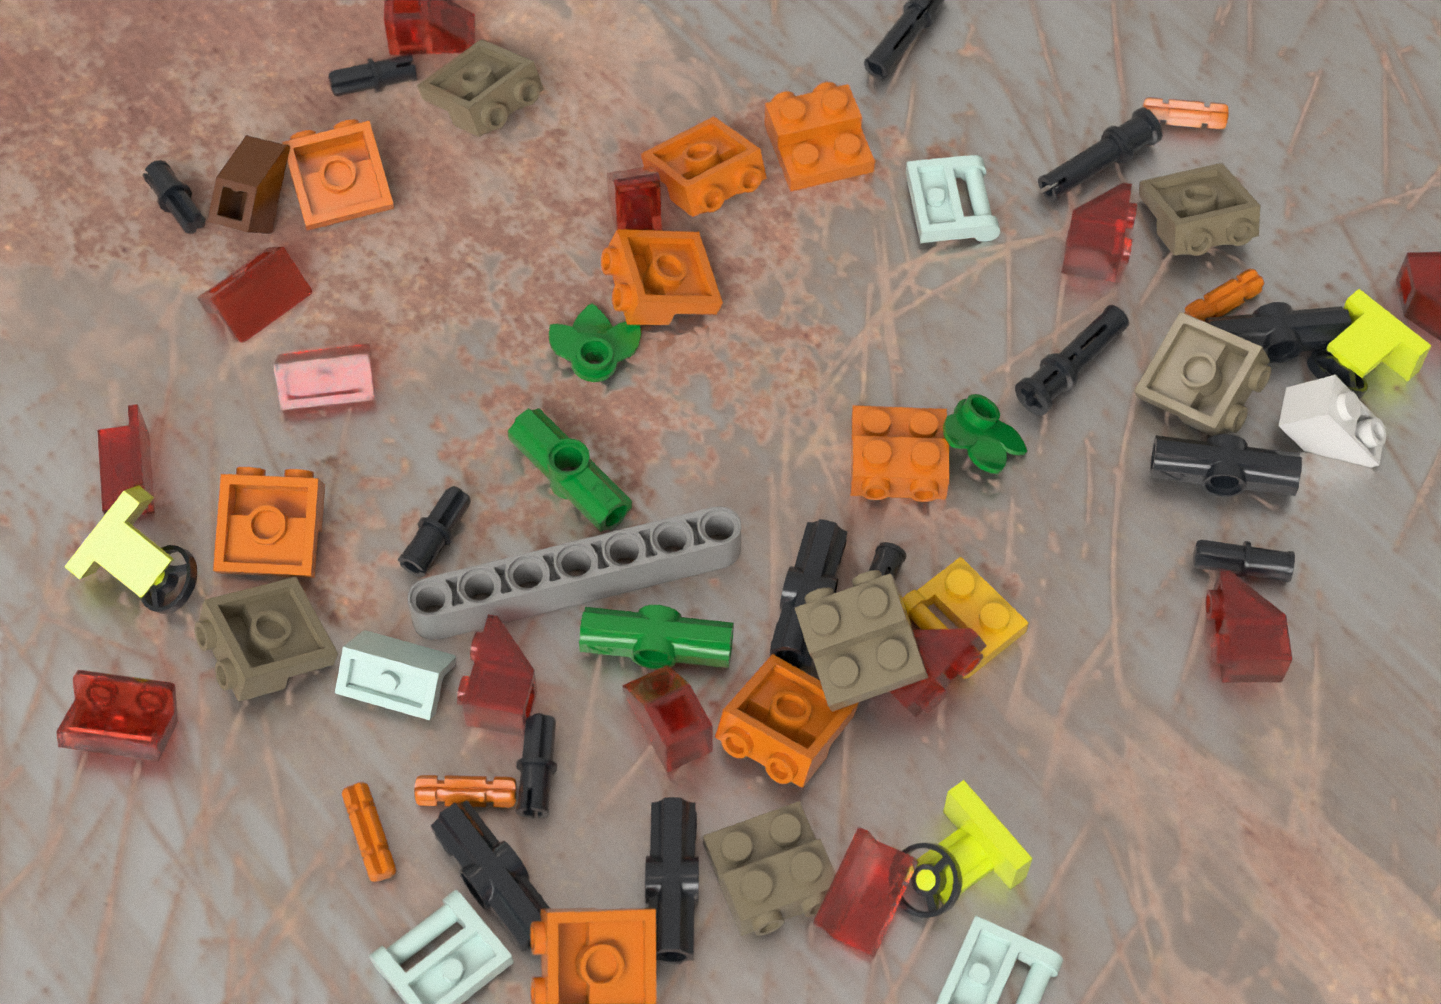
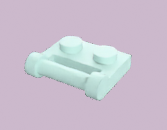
(938, 202)
(987, 962)
(454, 968)

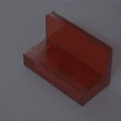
(257, 293)
(324, 377)
(125, 459)
(865, 893)

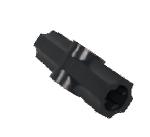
(1286, 331)
(1225, 465)
(814, 569)
(490, 870)
(673, 878)

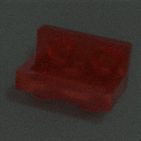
(119, 716)

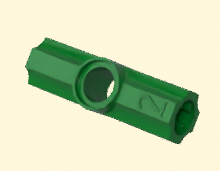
(585, 487)
(656, 637)

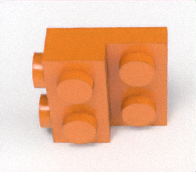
(818, 136)
(706, 166)
(338, 174)
(660, 275)
(899, 453)
(268, 523)
(782, 722)
(595, 956)

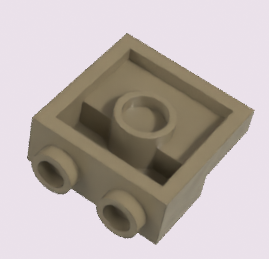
(483, 87)
(1201, 209)
(1204, 376)
(263, 637)
(860, 639)
(770, 868)

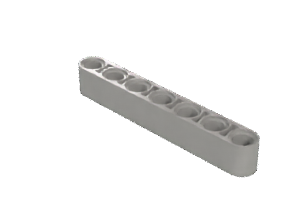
(560, 590)

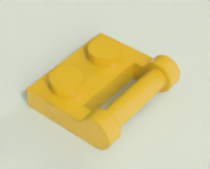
(968, 604)

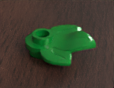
(594, 339)
(980, 431)

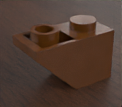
(250, 186)

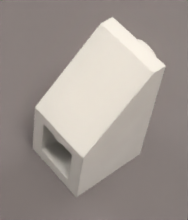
(1332, 422)

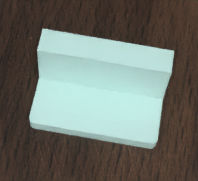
(393, 674)

